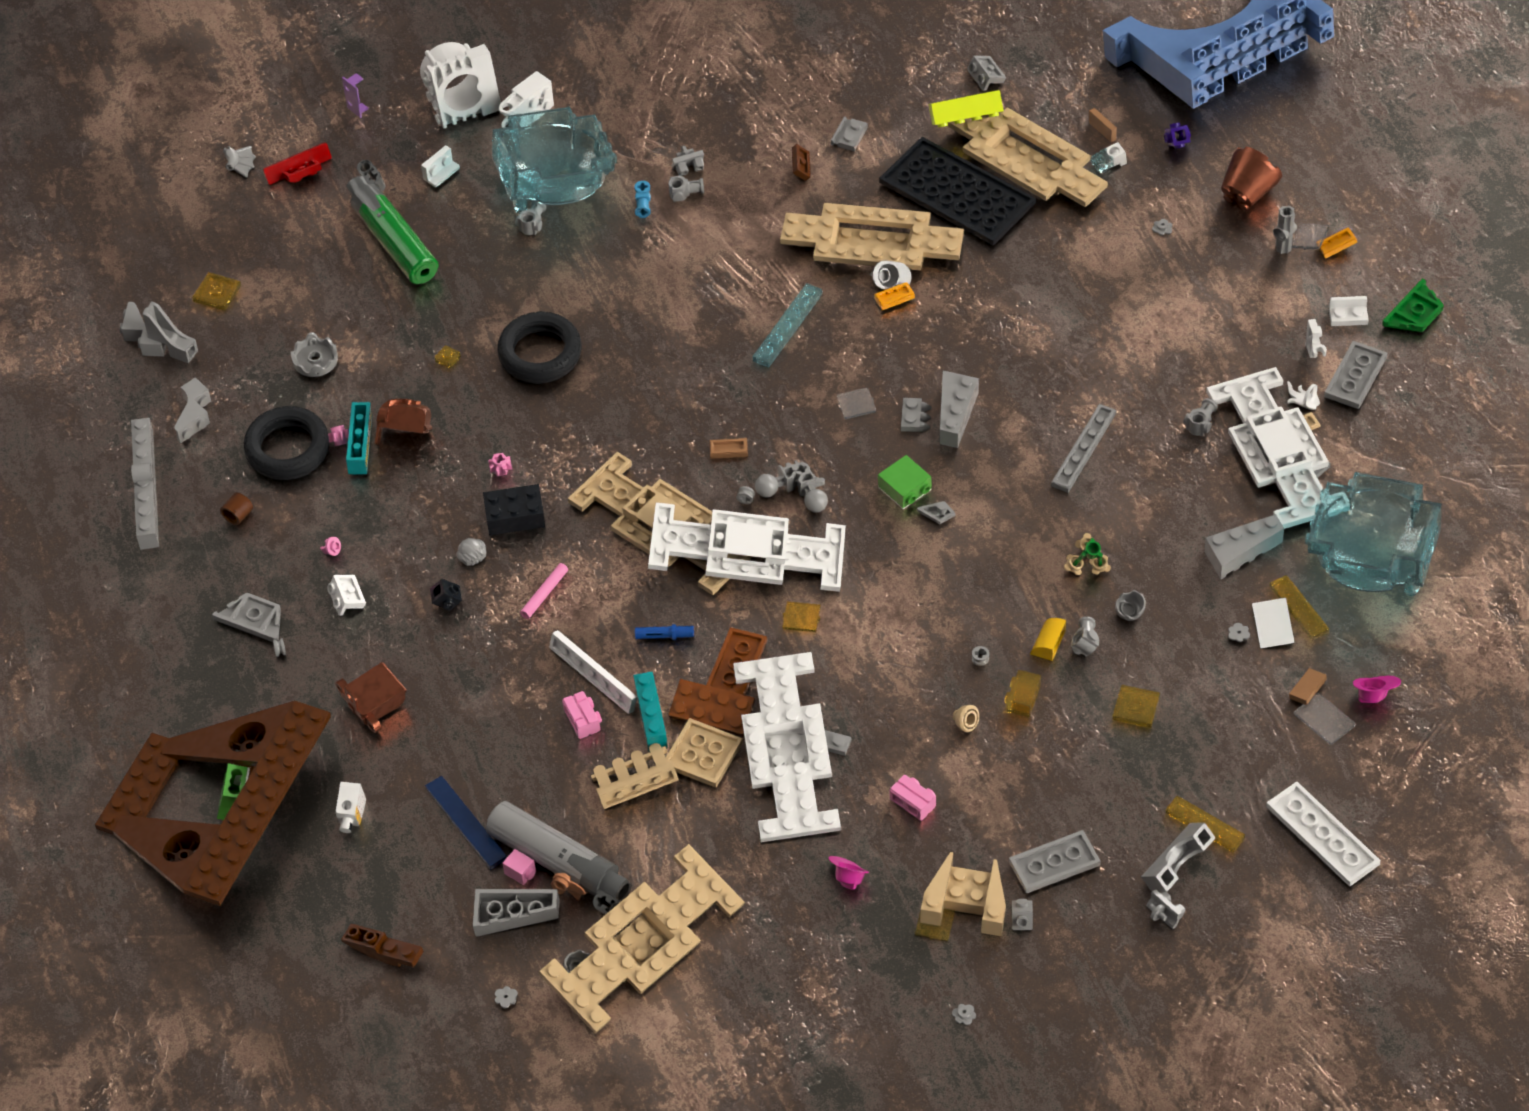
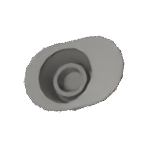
(890, 274)

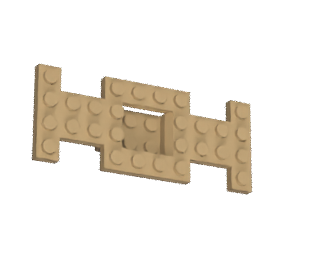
(638, 505)
(647, 945)

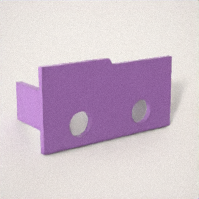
(352, 95)

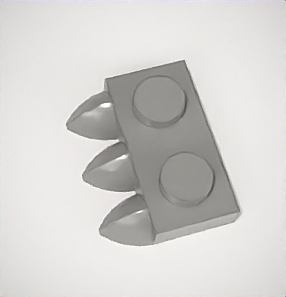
(914, 415)

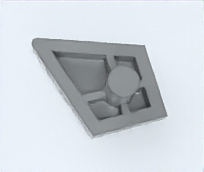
(937, 512)

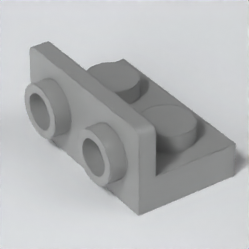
(985, 71)

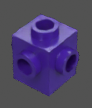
(1183, 135)

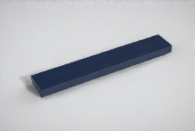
(465, 822)

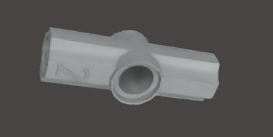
(1285, 229)

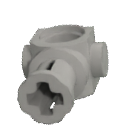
(681, 188)
(530, 219)
(1199, 419)
(1085, 639)

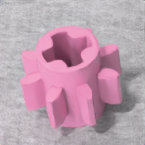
(339, 435)
(500, 464)

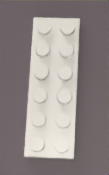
(1323, 833)

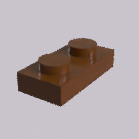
(801, 162)

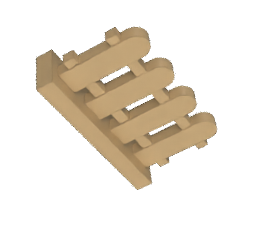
(637, 784)

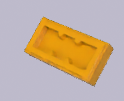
(1337, 242)
(894, 296)

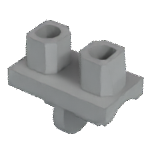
(687, 158)
(1162, 908)

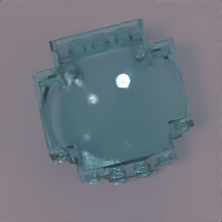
(551, 157)
(1375, 533)

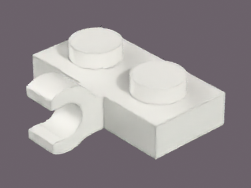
(1312, 339)

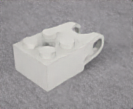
(529, 96)

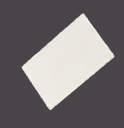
(1273, 623)

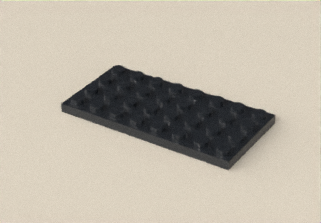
(957, 190)

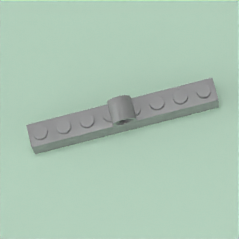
(144, 483)

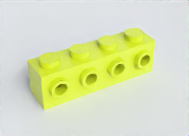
(966, 107)

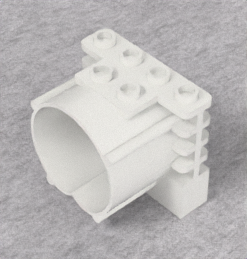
(473, 95)

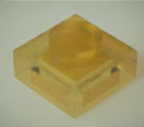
(447, 356)

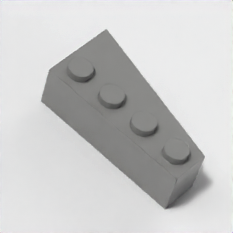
(512, 908)

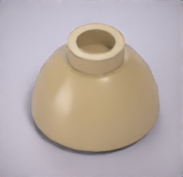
(966, 718)

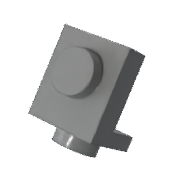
(1022, 914)

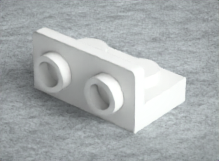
(439, 167)
(1348, 311)
(345, 593)

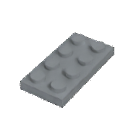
(1355, 374)
(1054, 861)

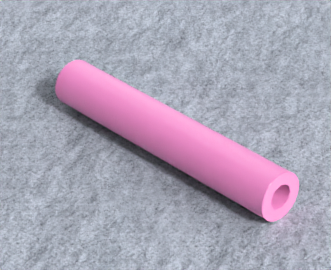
(544, 590)

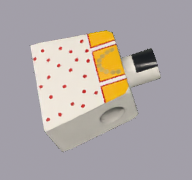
(350, 805)

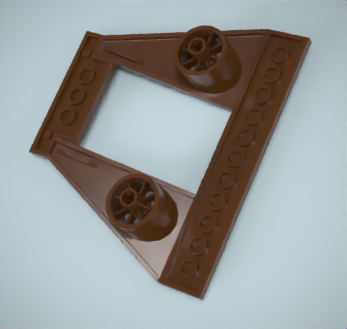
(285, 740)

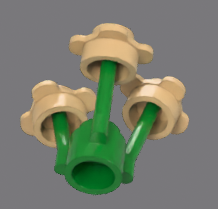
(1091, 550)

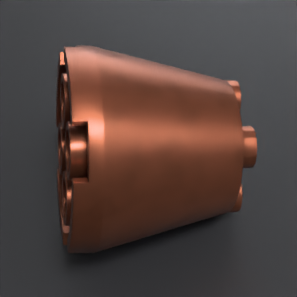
(1249, 177)

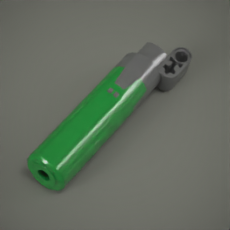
(389, 225)

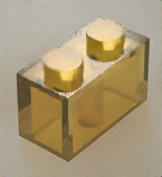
(1023, 693)

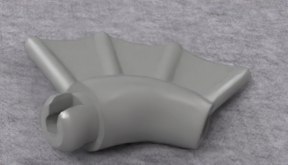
(239, 160)

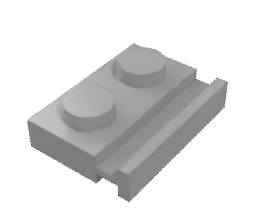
(849, 134)

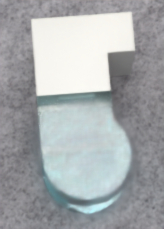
(1109, 158)

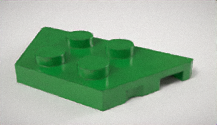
(1415, 309)

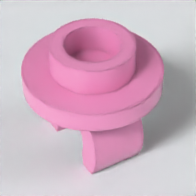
(332, 546)

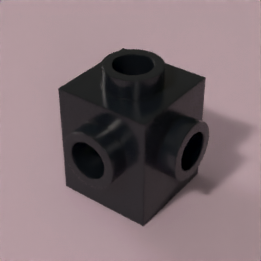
(445, 594)

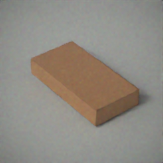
(1102, 125)
(728, 448)
(1307, 686)

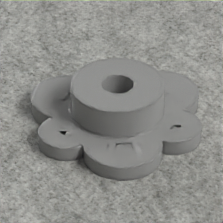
(1162, 227)
(1238, 632)
(505, 996)
(964, 1014)

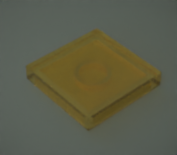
(216, 291)
(1136, 706)

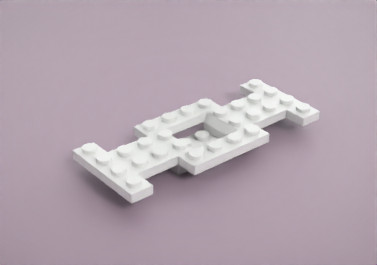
(1283, 436)
(747, 536)
(779, 754)

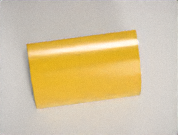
(1049, 638)

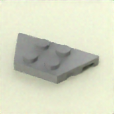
(252, 616)

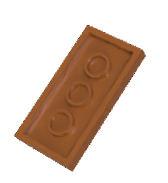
(737, 647)
(711, 706)

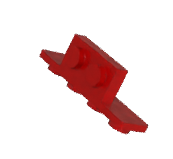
(298, 165)

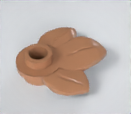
(563, 883)

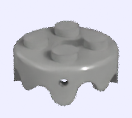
(314, 347)

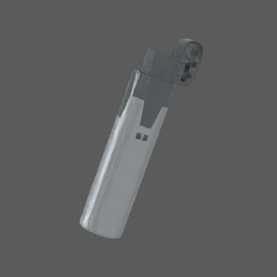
(559, 854)

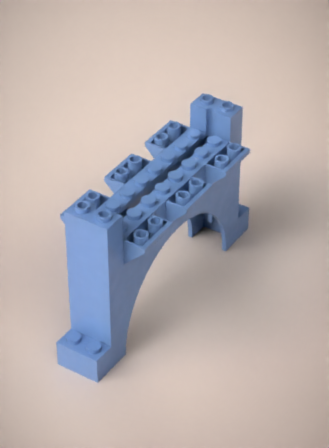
(1197, 59)

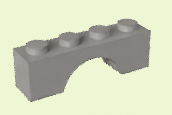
(1190, 841)

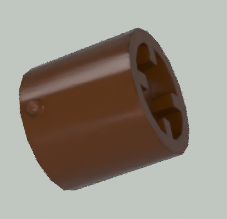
(236, 508)

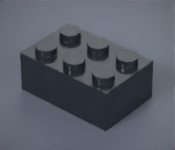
(514, 509)

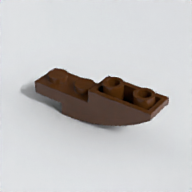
(380, 947)

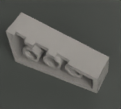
(957, 402)
(1242, 544)

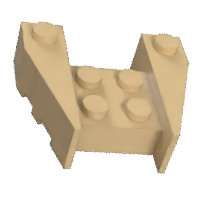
(965, 892)

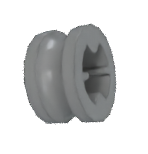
(745, 495)
(279, 647)
(980, 661)

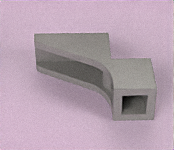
(134, 329)
(162, 329)
(193, 416)

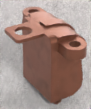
(403, 415)
(373, 695)

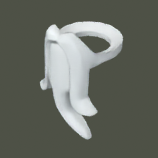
(1304, 398)

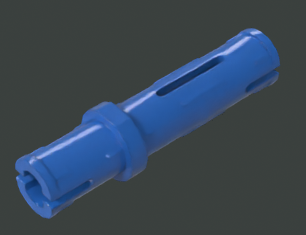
(664, 632)

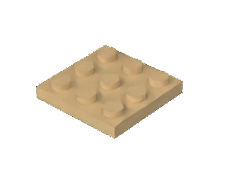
(703, 752)

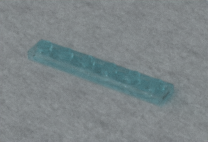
(787, 325)

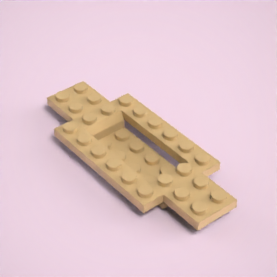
(1042, 176)
(871, 246)

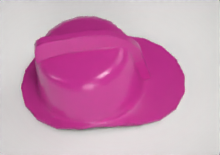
(1376, 688)
(847, 872)

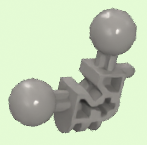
(790, 477)

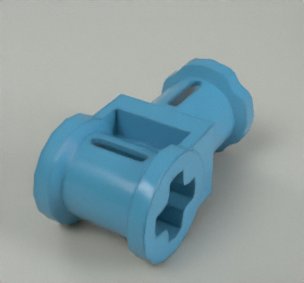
(642, 199)

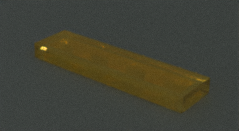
(1299, 607)
(1189, 813)

